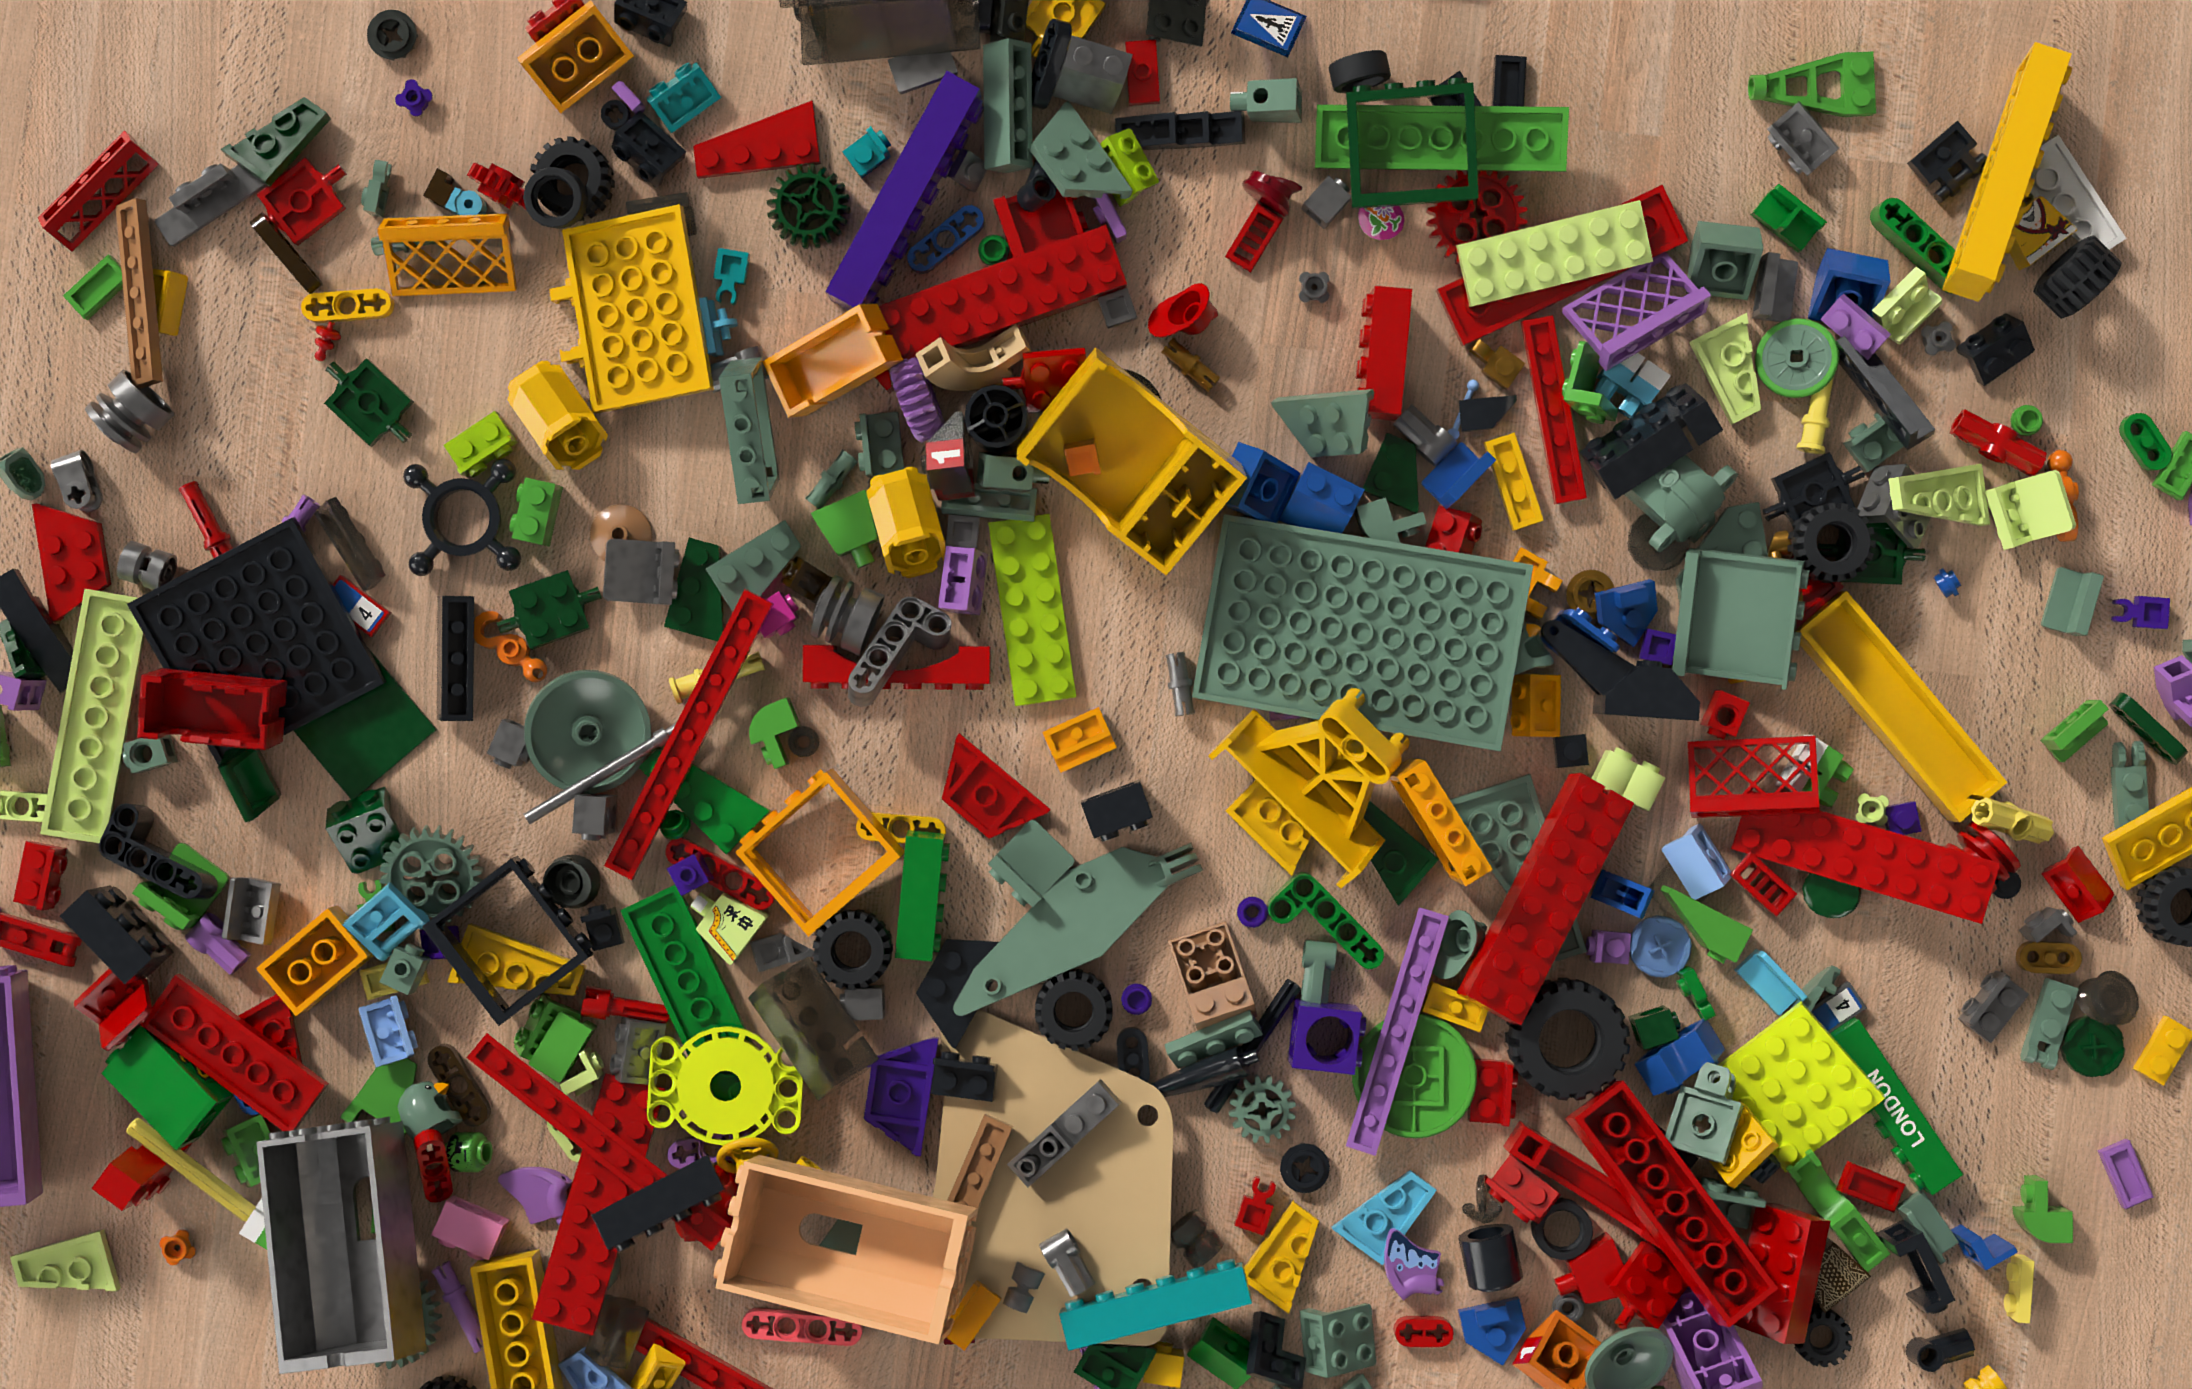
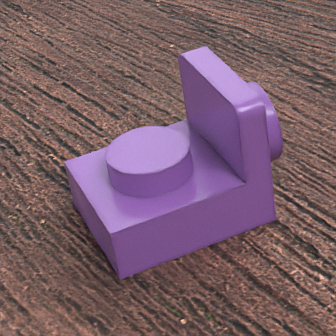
(1608, 946)

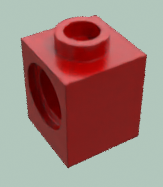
(1737, 708)

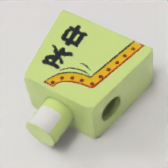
(727, 924)

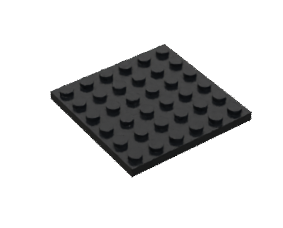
(263, 616)

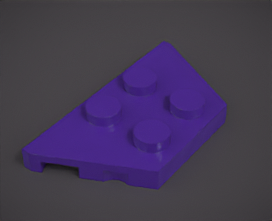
(901, 1092)

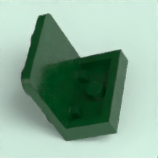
(363, 829)

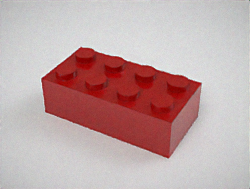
(1384, 349)
(1791, 1252)

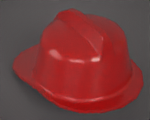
(1184, 312)

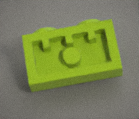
(1131, 162)
(480, 445)

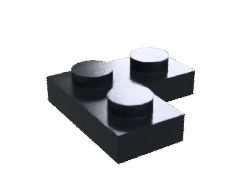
(1266, 1355)

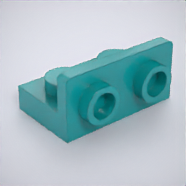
(682, 96)

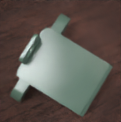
(1682, 500)

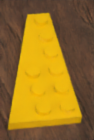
(1271, 824)

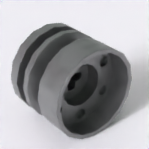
(125, 416)
(847, 615)

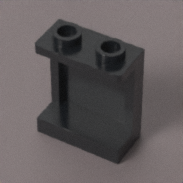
(1934, 1290)

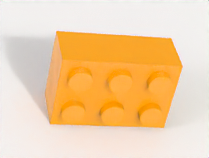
(575, 57)
(314, 961)

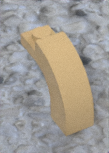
(973, 367)

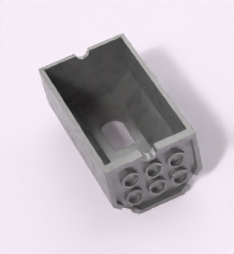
(329, 1290)

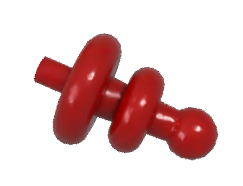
(325, 342)

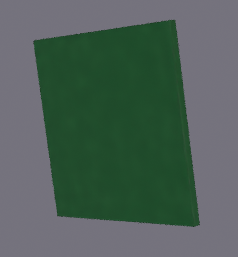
(367, 735)

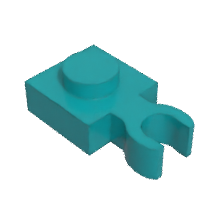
(731, 269)

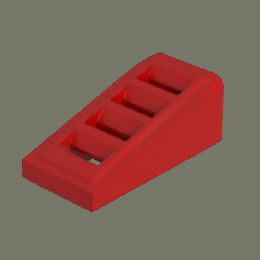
(1270, 215)
(1780, 902)

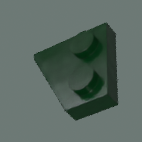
(1395, 474)
(20, 659)

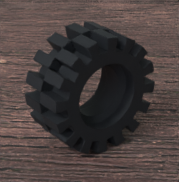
(1837, 1345)

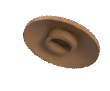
(616, 517)

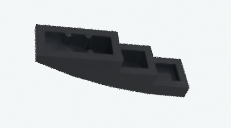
(1185, 130)
(35, 628)

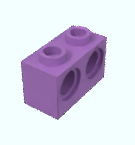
(963, 580)

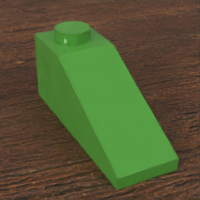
(1710, 928)

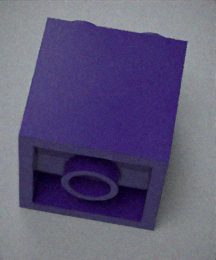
(1344, 1060)

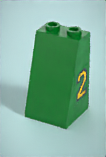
(165, 1088)

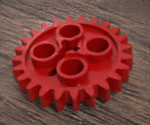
(1504, 214)

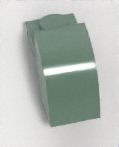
(1377, 522)

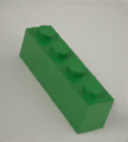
(920, 895)

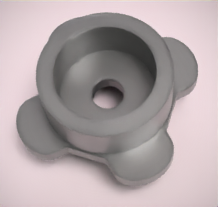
(1320, 280)
(1929, 335)

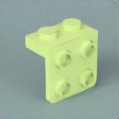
(2030, 509)

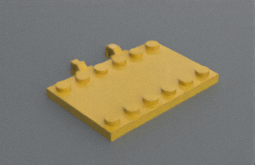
(635, 309)

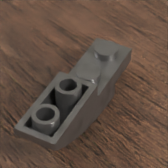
(1064, 1133)

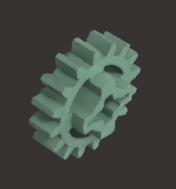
(1276, 1107)

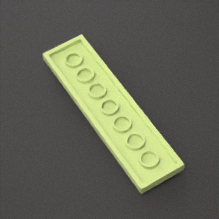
(94, 718)

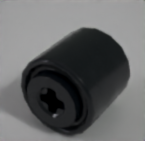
(1491, 1257)

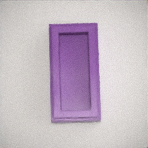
(2125, 1173)

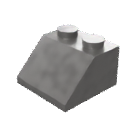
(1092, 74)

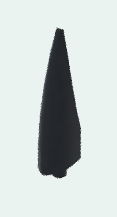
(1208, 1072)

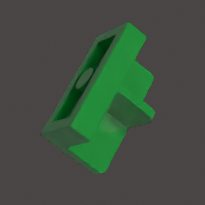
(1788, 217)

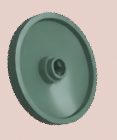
(583, 725)

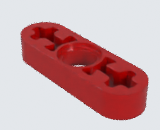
(426, 1158)

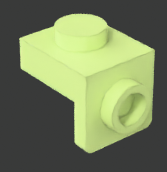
(582, 1081)

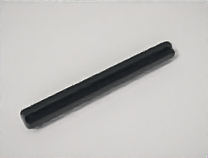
(1268, 1023)

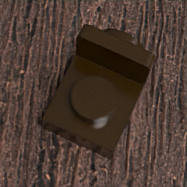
(805, 579)

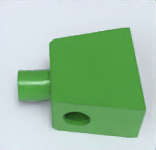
(849, 527)

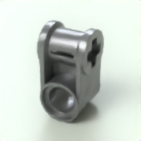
(75, 475)

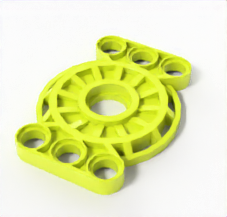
(693, 1093)

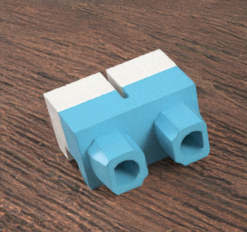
(1638, 391)

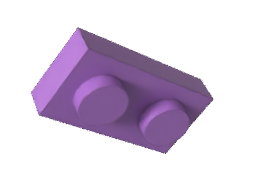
(1856, 325)

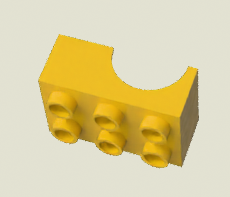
(1157, 469)

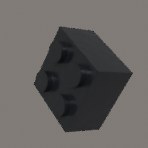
(1116, 810)

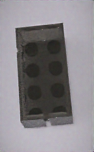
(812, 1028)

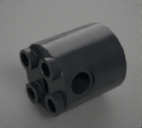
(1011, 411)

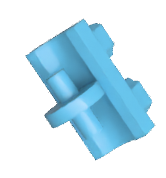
(714, 325)

